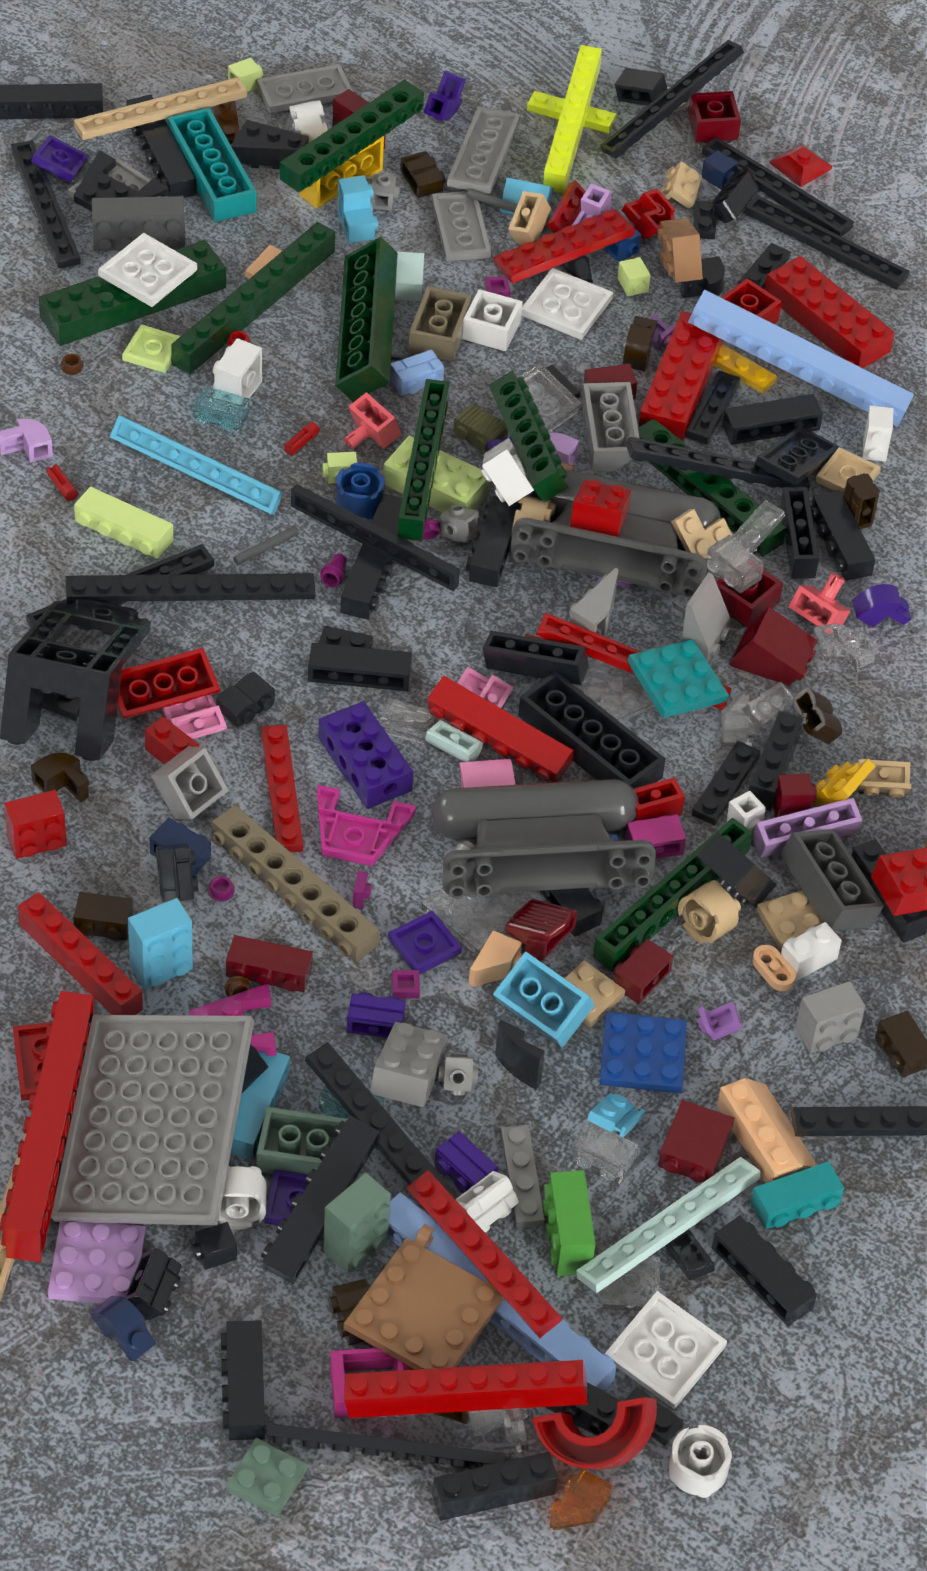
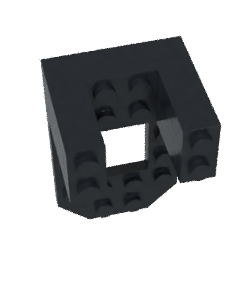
(45, 666)

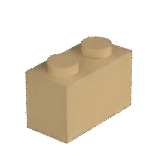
(529, 217)

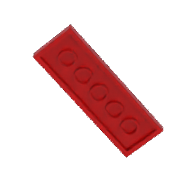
(563, 245)

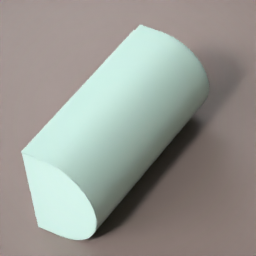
(454, 741)

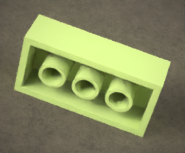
(453, 483)

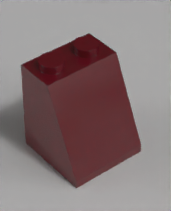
(774, 649)

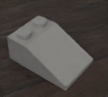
(707, 618)

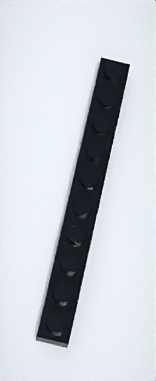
(190, 587)

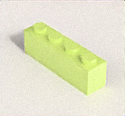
(123, 522)

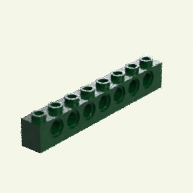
(351, 136)
(529, 435)
(423, 460)
(732, 502)
(661, 902)

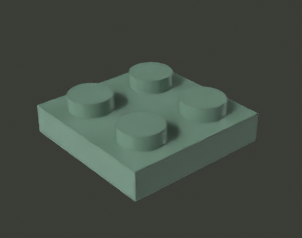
(266, 1477)

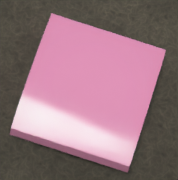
(491, 689)
(196, 716)
(487, 773)

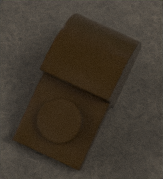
(639, 342)
(60, 771)

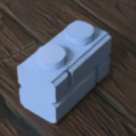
(411, 373)

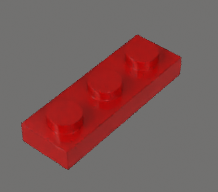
(567, 208)

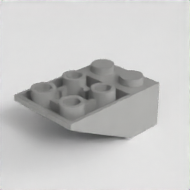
(596, 607)

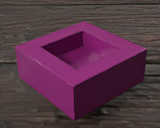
(498, 285)
(362, 890)
(406, 984)

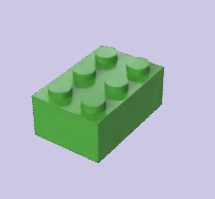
(569, 1221)

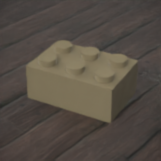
(439, 323)

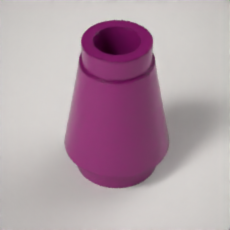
(333, 572)

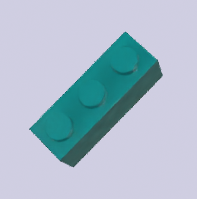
(797, 1195)

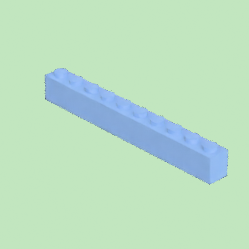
(798, 356)
(556, 1345)

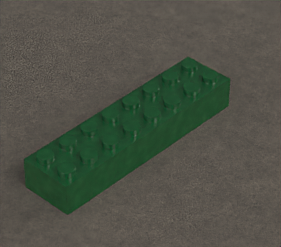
(99, 305)
(366, 319)

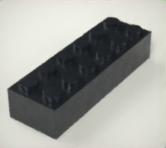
(597, 738)

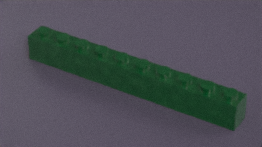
(253, 298)

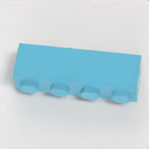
(254, 1101)

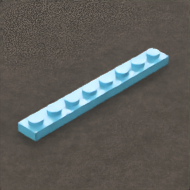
(196, 464)

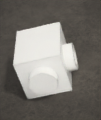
(746, 810)

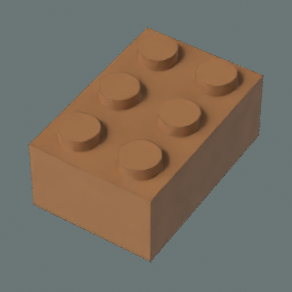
(680, 250)

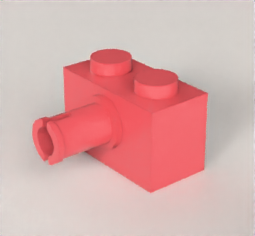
(372, 422)
(820, 606)

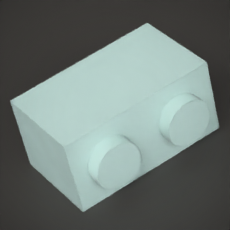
(409, 276)

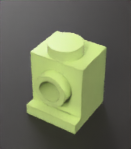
(336, 462)

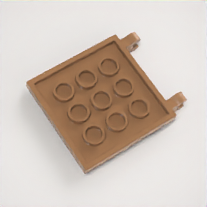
(423, 1307)

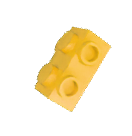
(841, 782)

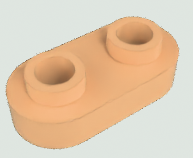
(776, 968)

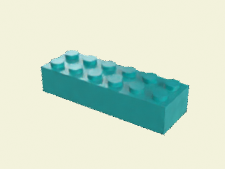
(217, 169)

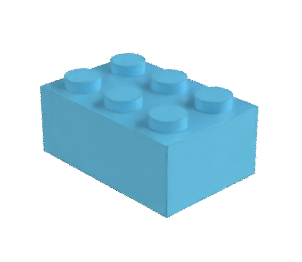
(160, 943)
(544, 999)

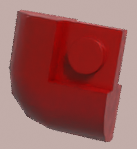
(649, 212)

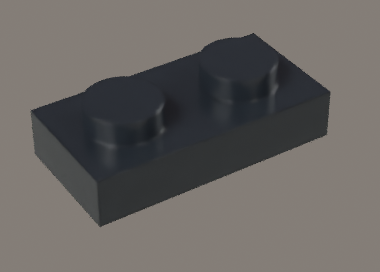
(705, 219)
(345, 638)
(666, 1422)

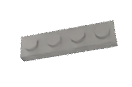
(522, 1175)

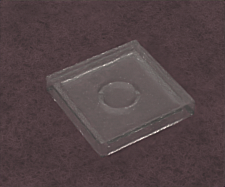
(634, 1287)

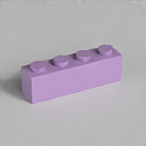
(774, 833)

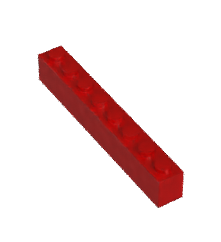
(465, 1389)

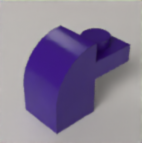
(447, 99)
(878, 603)

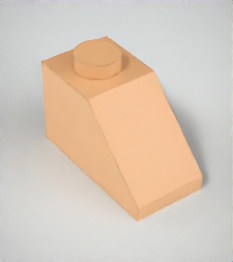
(495, 959)

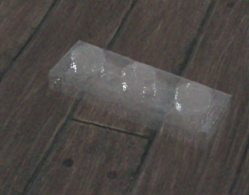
(768, 705)

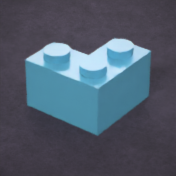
(356, 209)

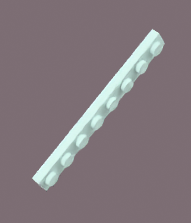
(668, 1225)

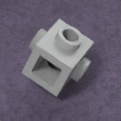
(384, 191)
(459, 523)
(454, 1064)

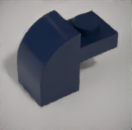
(122, 1320)

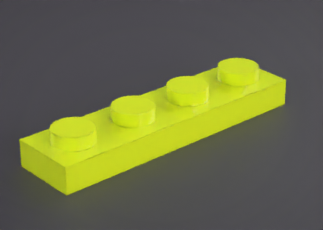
(552, 106)

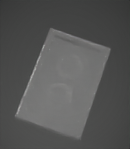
(550, 396)

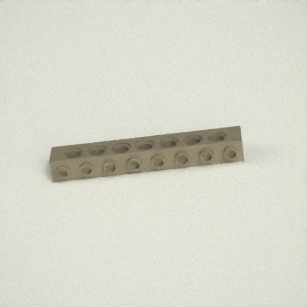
(295, 884)

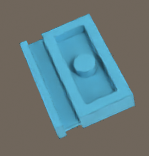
(616, 1114)

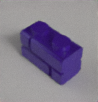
(374, 1014)
(462, 1162)

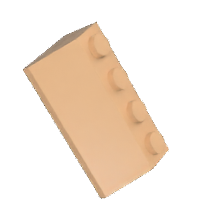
(763, 1130)

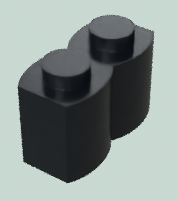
(245, 699)

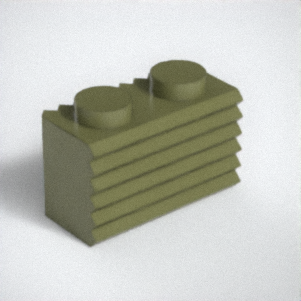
(479, 427)

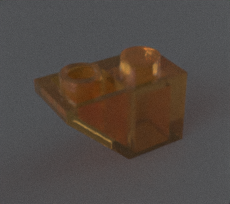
(582, 1502)

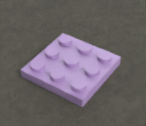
(95, 1260)

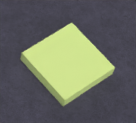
(150, 348)

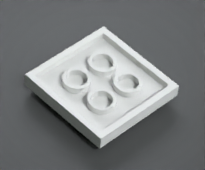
(147, 269)
(566, 303)
(666, 1349)

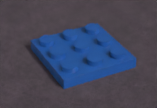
(643, 1052)

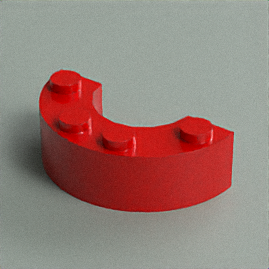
(606, 1451)

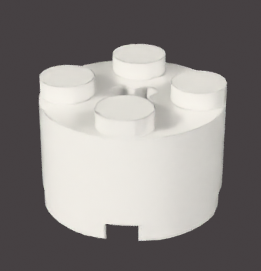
(308, 119)
(243, 1197)
(700, 1460)

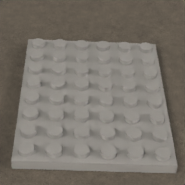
(154, 1120)

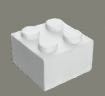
(492, 320)
(239, 369)

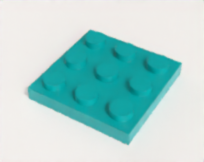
(677, 678)

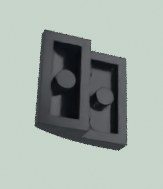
(518, 1056)

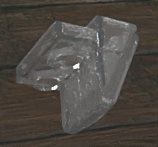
(509, 1419)

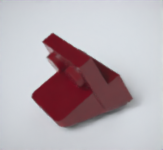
(541, 926)

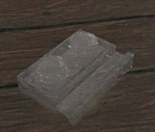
(406, 721)

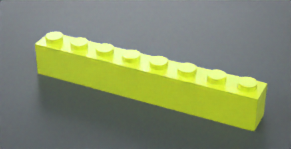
(572, 118)

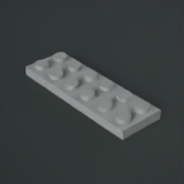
(483, 150)

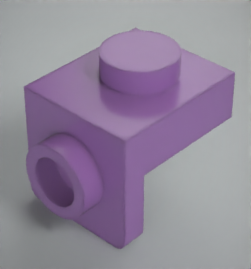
(662, 334)
(720, 1021)

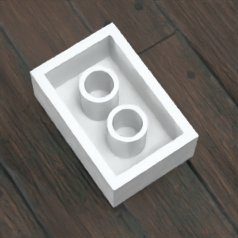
(507, 472)

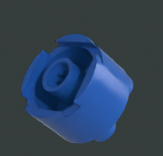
(360, 489)

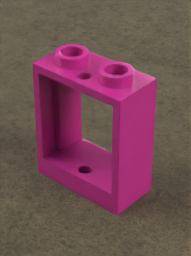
(356, 1360)

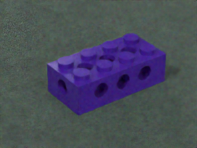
(365, 754)

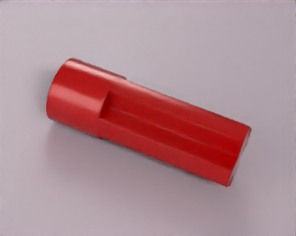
(301, 438)
(62, 482)

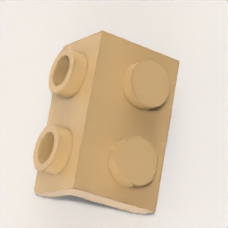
(682, 184)
(887, 777)

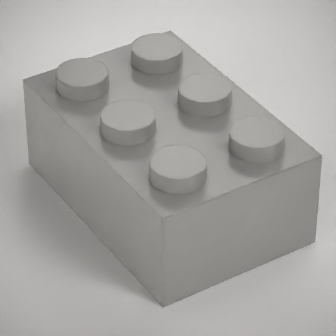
(409, 1064)

